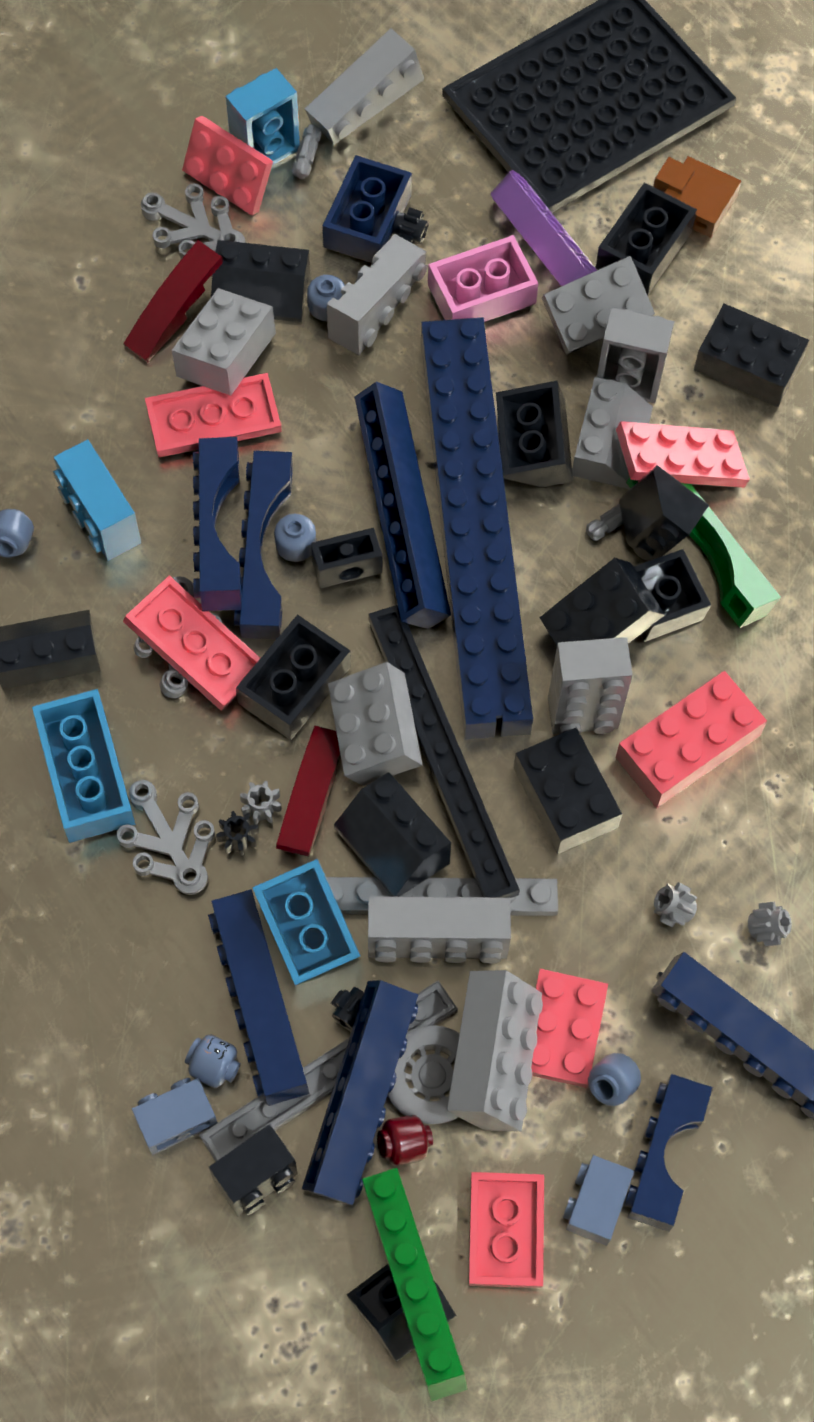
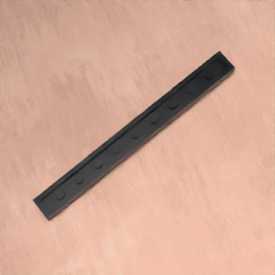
(445, 759)

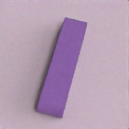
(541, 229)

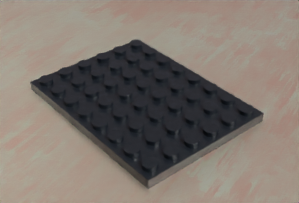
(588, 98)

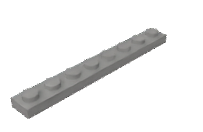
(535, 897)

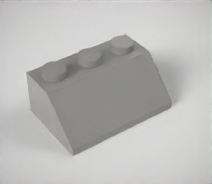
(598, 448)

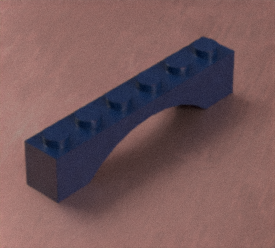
(270, 488)
(219, 571)

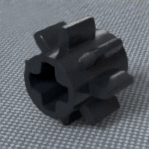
(411, 225)
(235, 824)
(347, 1007)

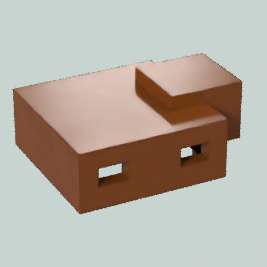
(700, 187)

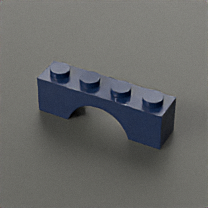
(657, 1196)

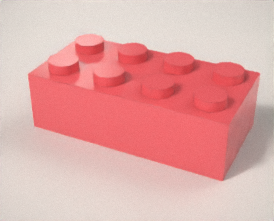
(690, 739)

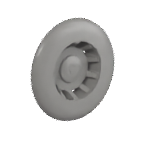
(429, 1075)

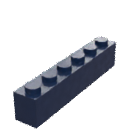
(259, 997)
(739, 1028)
(361, 1092)

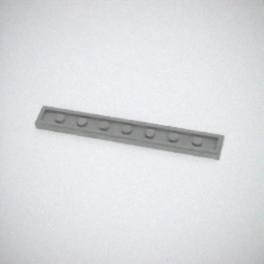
(320, 1075)

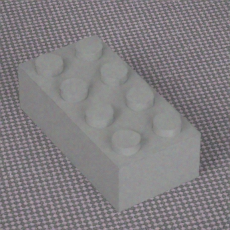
(589, 685)
(439, 928)
(495, 1051)

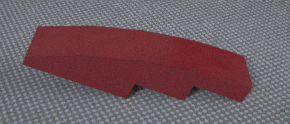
(172, 300)
(310, 792)

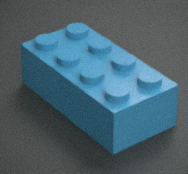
(83, 765)

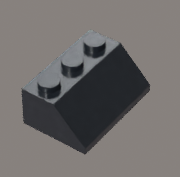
(266, 275)
(534, 435)
(659, 513)
(47, 649)
(393, 836)

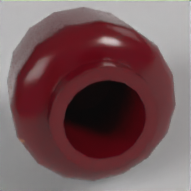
(404, 1140)

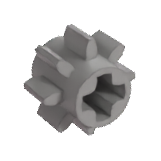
(254, 797)
(675, 904)
(769, 923)

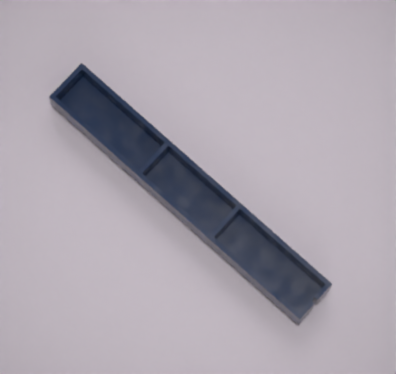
(475, 530)

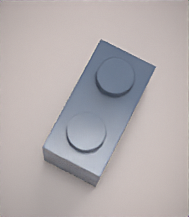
(174, 1115)
(599, 1199)

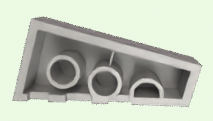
(366, 87)
(376, 293)

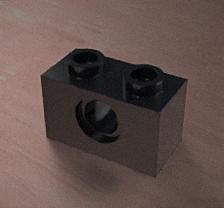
(347, 557)

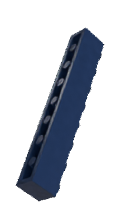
(402, 506)

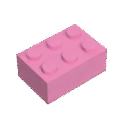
(483, 282)

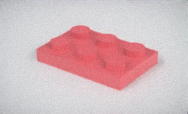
(227, 165)
(567, 1027)
(506, 1230)

